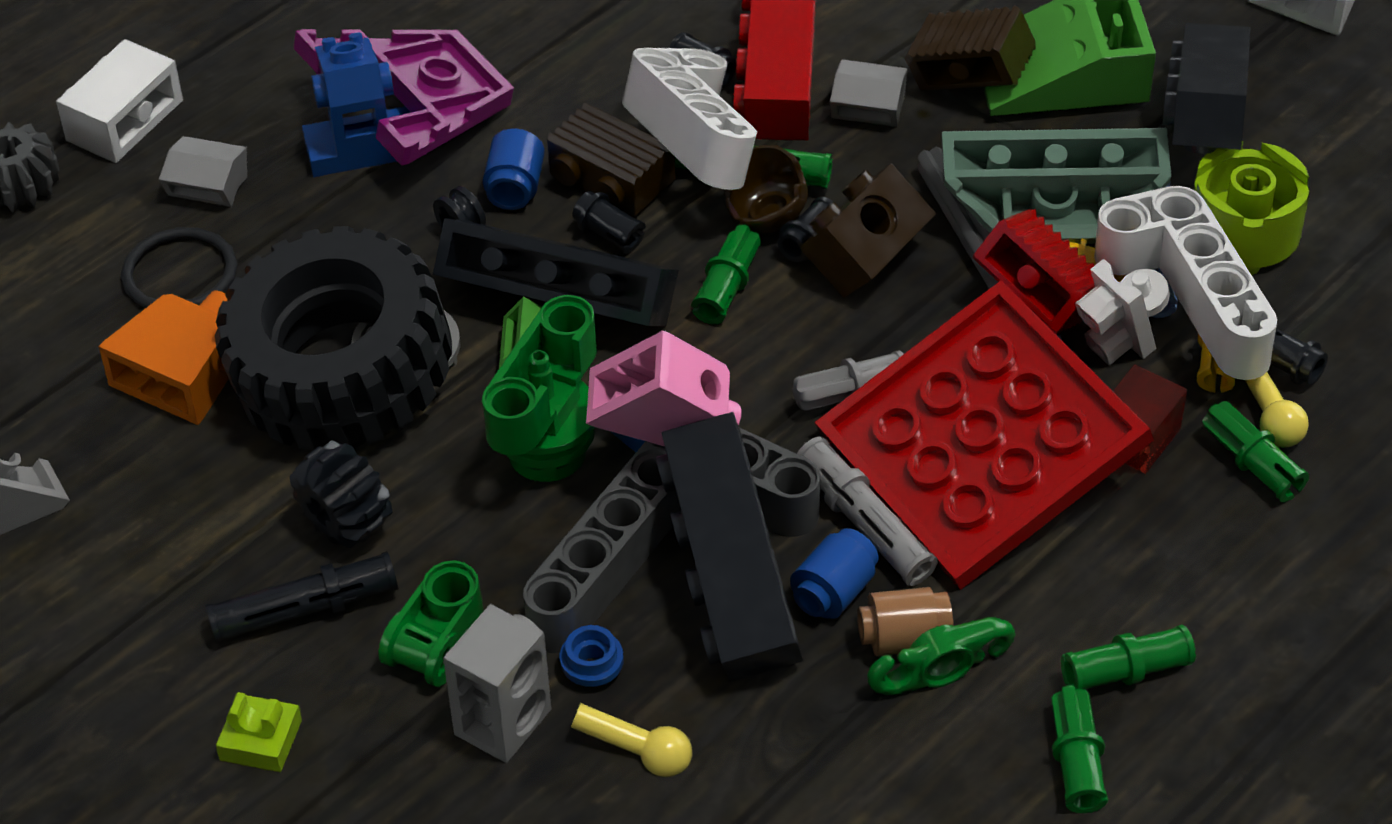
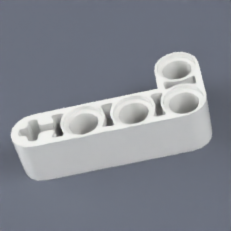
(681, 105)
(1182, 237)

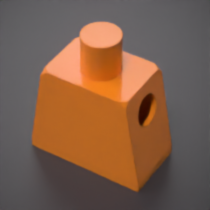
(169, 356)

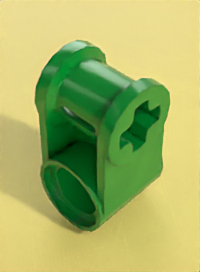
(430, 623)

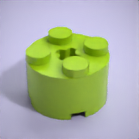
(1256, 200)

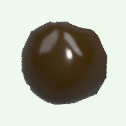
(771, 191)

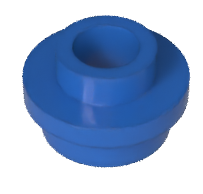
(587, 643)

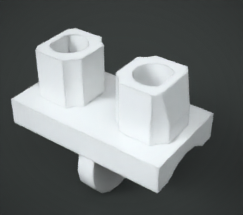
(1121, 311)

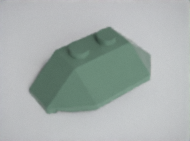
(1053, 171)

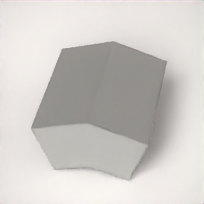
(868, 93)
(204, 170)

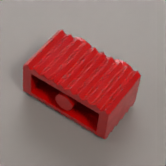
(1037, 267)

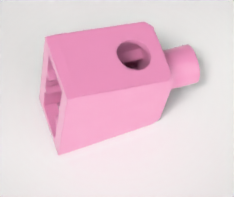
(657, 389)

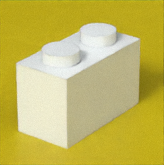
(119, 100)

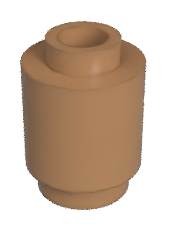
(900, 616)

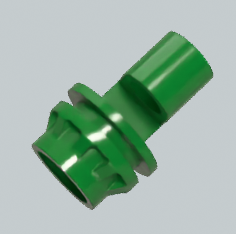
(537, 396)

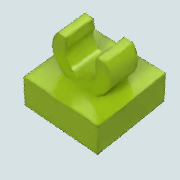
(258, 732)

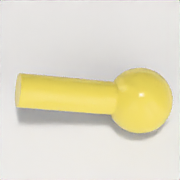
(1279, 416)
(662, 751)

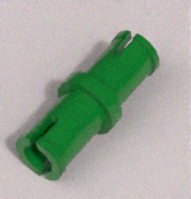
(1128, 658)

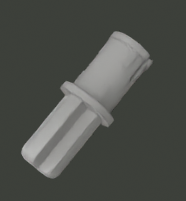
(839, 382)

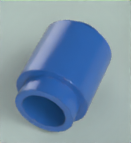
(513, 168)
(834, 573)

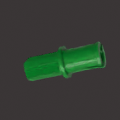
(726, 275)
(1255, 450)
(1078, 750)

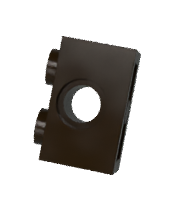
(867, 229)

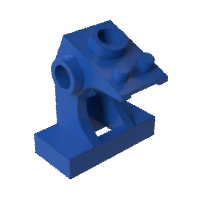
(349, 83)

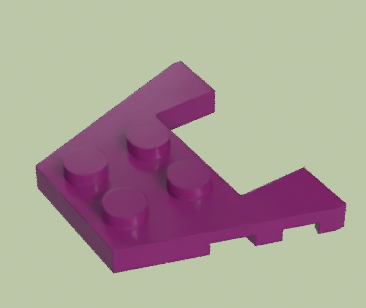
(436, 78)

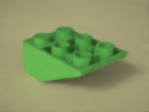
(1082, 58)

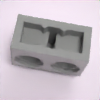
(498, 682)

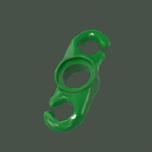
(941, 656)

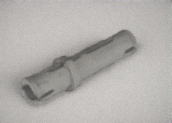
(849, 493)

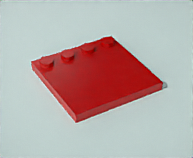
(983, 433)

